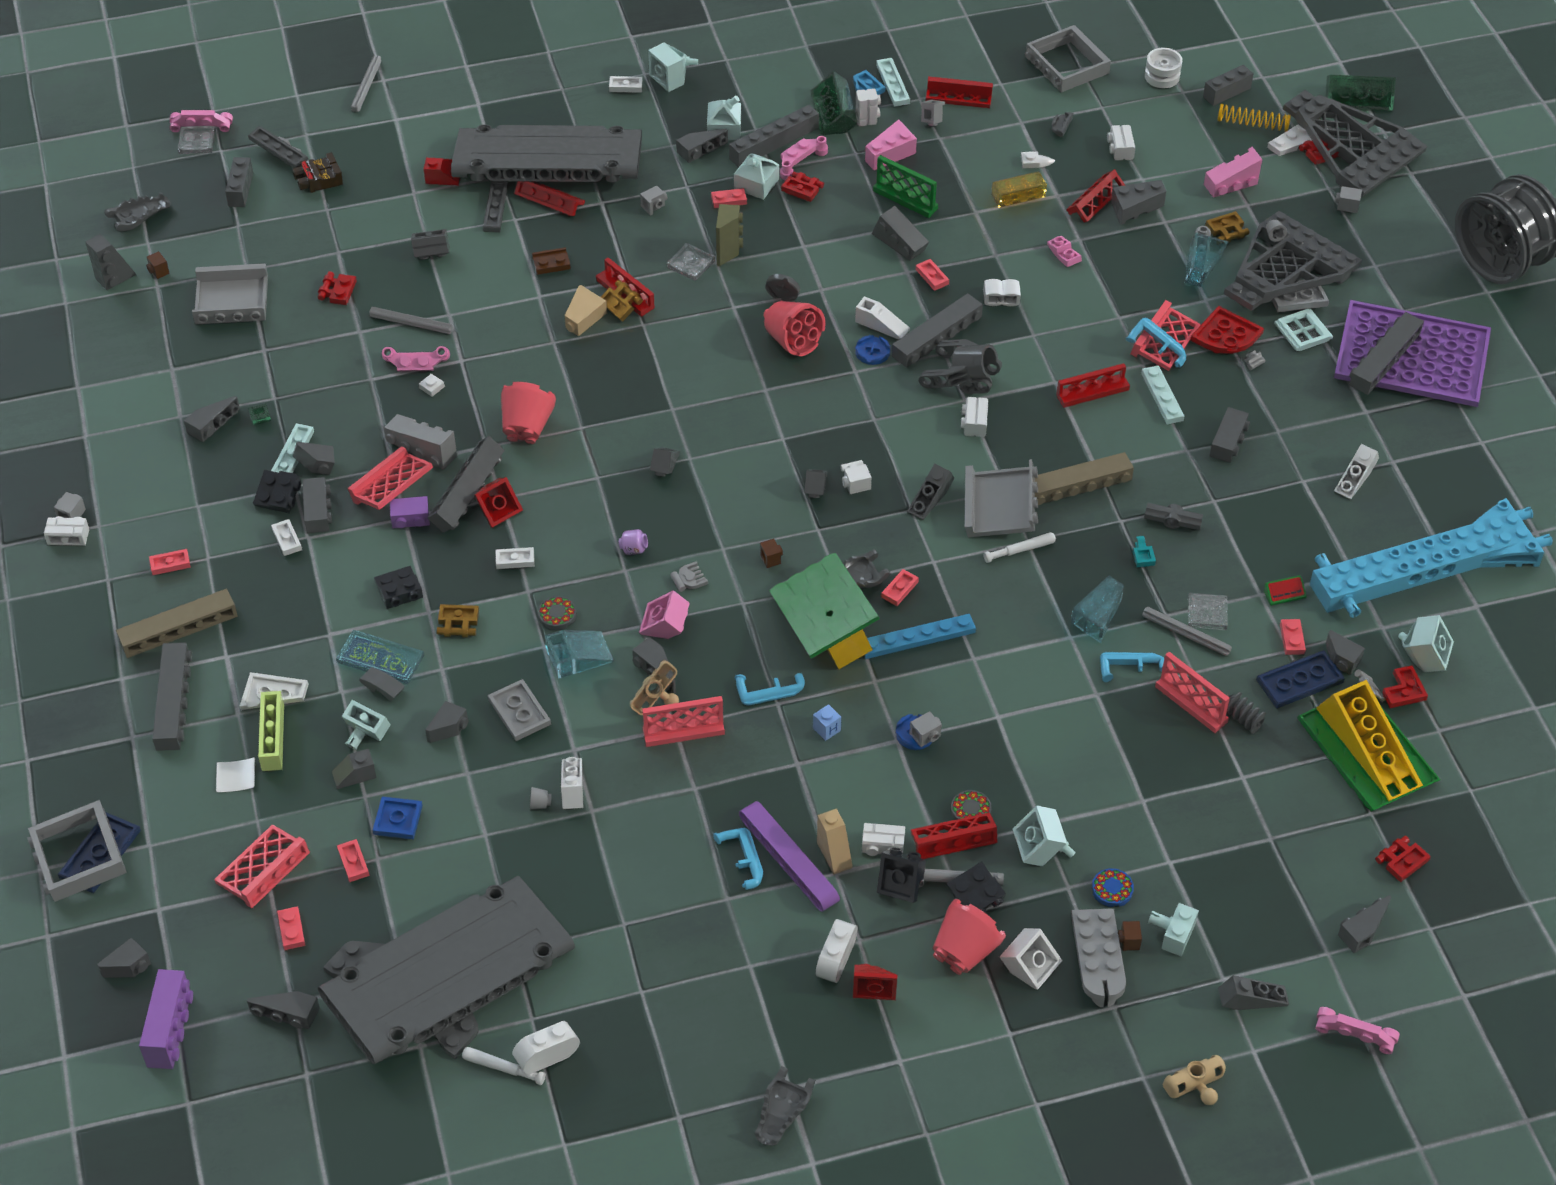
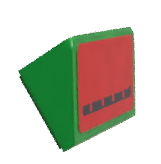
(1285, 590)

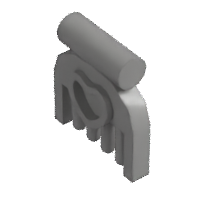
(687, 578)
(1362, 676)

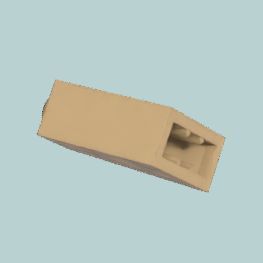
(584, 311)
(833, 841)

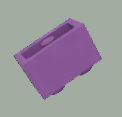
(409, 512)

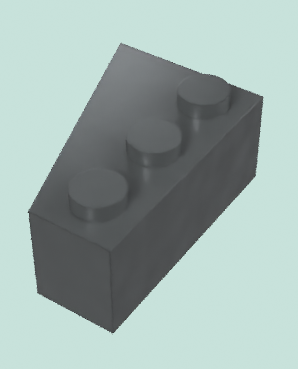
(1135, 199)
(900, 234)
(107, 263)

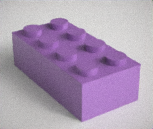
(166, 1019)

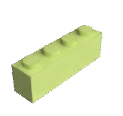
(271, 731)

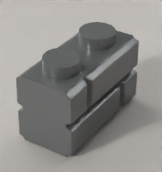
(430, 243)

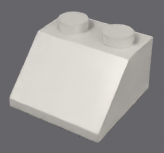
(1031, 957)

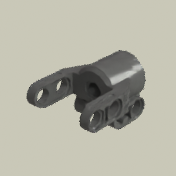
(968, 367)

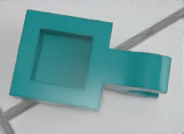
(1143, 554)

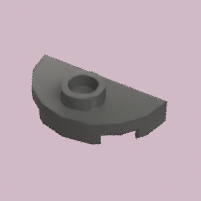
(1061, 123)

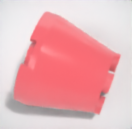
(795, 326)
(525, 411)
(966, 937)

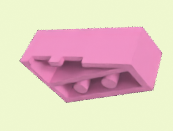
(893, 144)
(1234, 175)

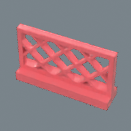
(1159, 319)
(380, 476)
(1194, 702)
(677, 729)
(272, 872)

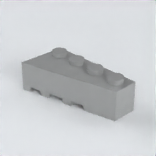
(421, 440)

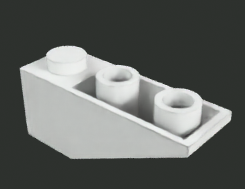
(878, 317)
(1357, 471)
(572, 783)

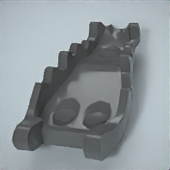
(134, 212)
(864, 571)
(781, 1106)

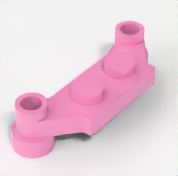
(200, 118)
(800, 151)
(416, 360)
(1347, 1026)

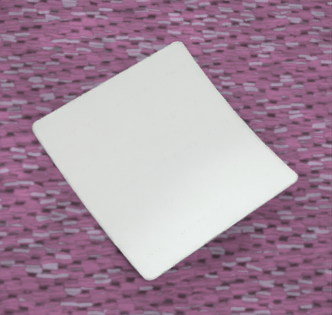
(235, 775)

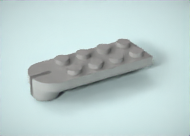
(1099, 954)

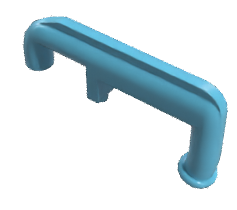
(1161, 336)
(1126, 658)
(768, 694)
(751, 857)

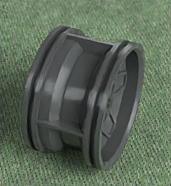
(1508, 229)

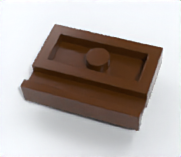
(551, 260)

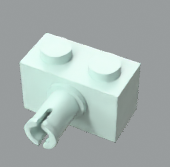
(364, 723)
(1178, 927)

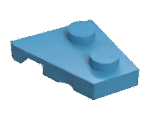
(865, 81)

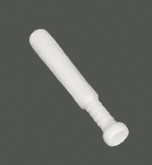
(1036, 542)
(485, 1059)

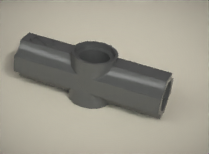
(1173, 516)

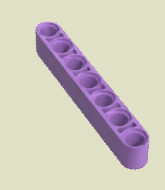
(789, 856)

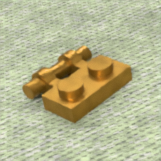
(1225, 223)
(616, 304)
(457, 615)

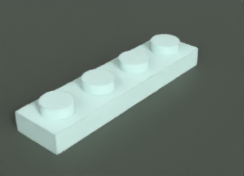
(893, 82)
(1162, 395)
(286, 461)

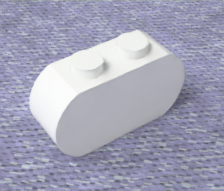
(836, 950)
(546, 1047)

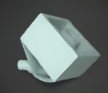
(669, 66)
(725, 115)
(756, 176)
(1428, 644)
(1041, 836)

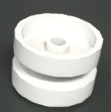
(1163, 68)

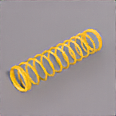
(1220, 117)

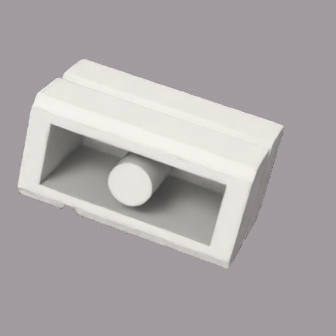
(867, 107)
(1122, 142)
(975, 416)
(66, 531)
(881, 838)

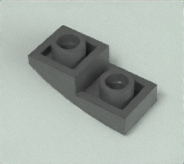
(383, 682)

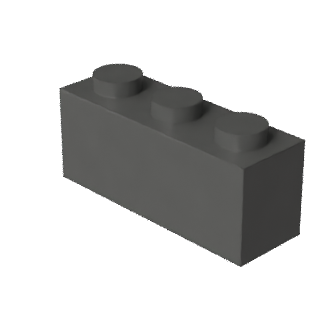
(1228, 85)
(239, 182)
(1230, 435)
(316, 504)

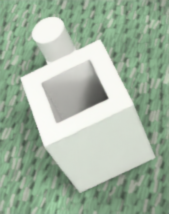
(856, 477)

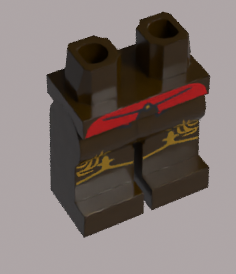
(318, 174)

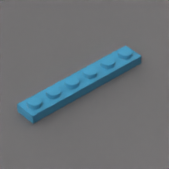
(920, 635)

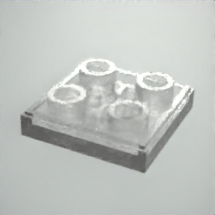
(1207, 611)

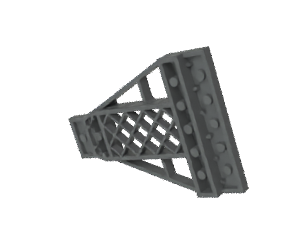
(1373, 165)
(1304, 248)

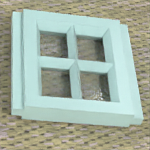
(1303, 330)

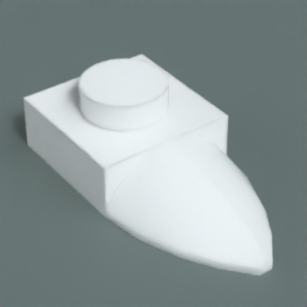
(1033, 160)

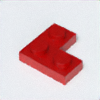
(1408, 689)

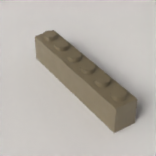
(1083, 478)
(176, 623)

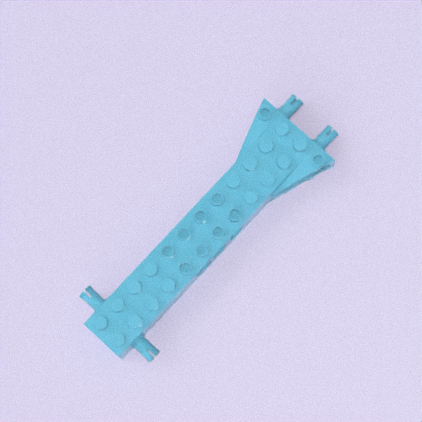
(1490, 541)

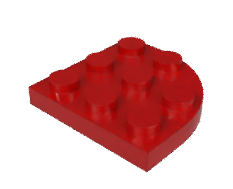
(1226, 332)

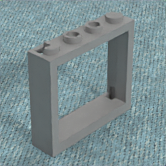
(1072, 34)
(86, 878)

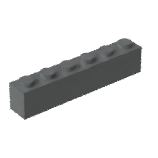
(774, 135)
(936, 329)
(1385, 353)
(465, 484)
(172, 696)

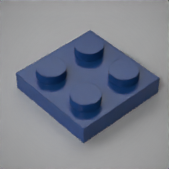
(397, 817)

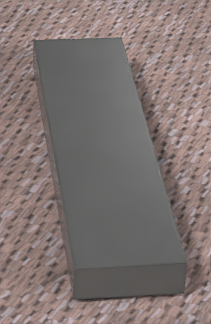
(277, 147)
(495, 206)

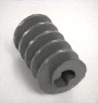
(1244, 713)

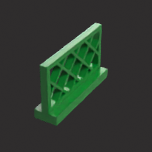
(903, 194)

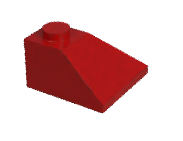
(438, 172)
(498, 501)
(874, 983)

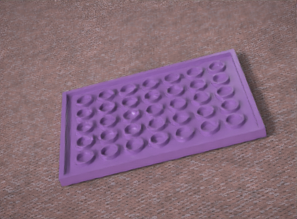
(1440, 364)

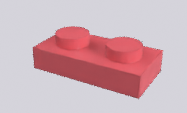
(729, 197)
(932, 274)
(169, 562)
(899, 587)
(1292, 636)
(353, 860)
(291, 928)

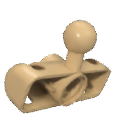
(659, 677)
(1205, 1074)

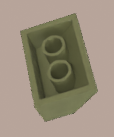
(728, 233)

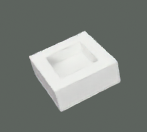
(431, 385)

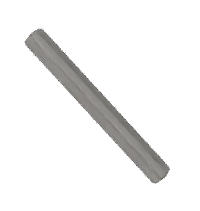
(366, 83)
(411, 320)
(1187, 631)

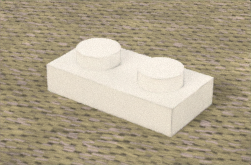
(625, 84)
(286, 537)
(515, 558)

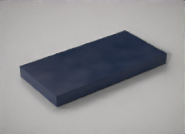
(1300, 679)
(94, 850)

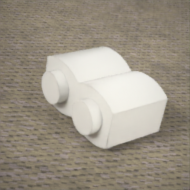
(1001, 292)

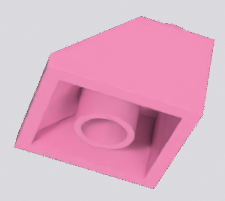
(665, 616)

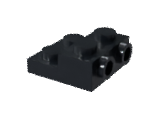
(277, 491)
(399, 587)
(900, 874)
(977, 888)

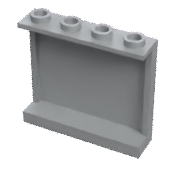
(231, 293)
(1000, 501)

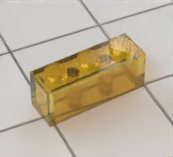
(1019, 189)

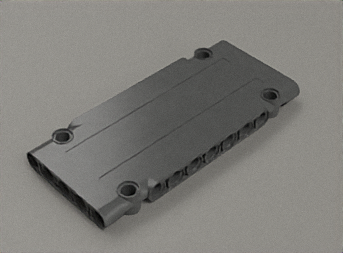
(547, 148)
(445, 969)

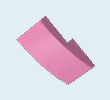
(1062, 250)

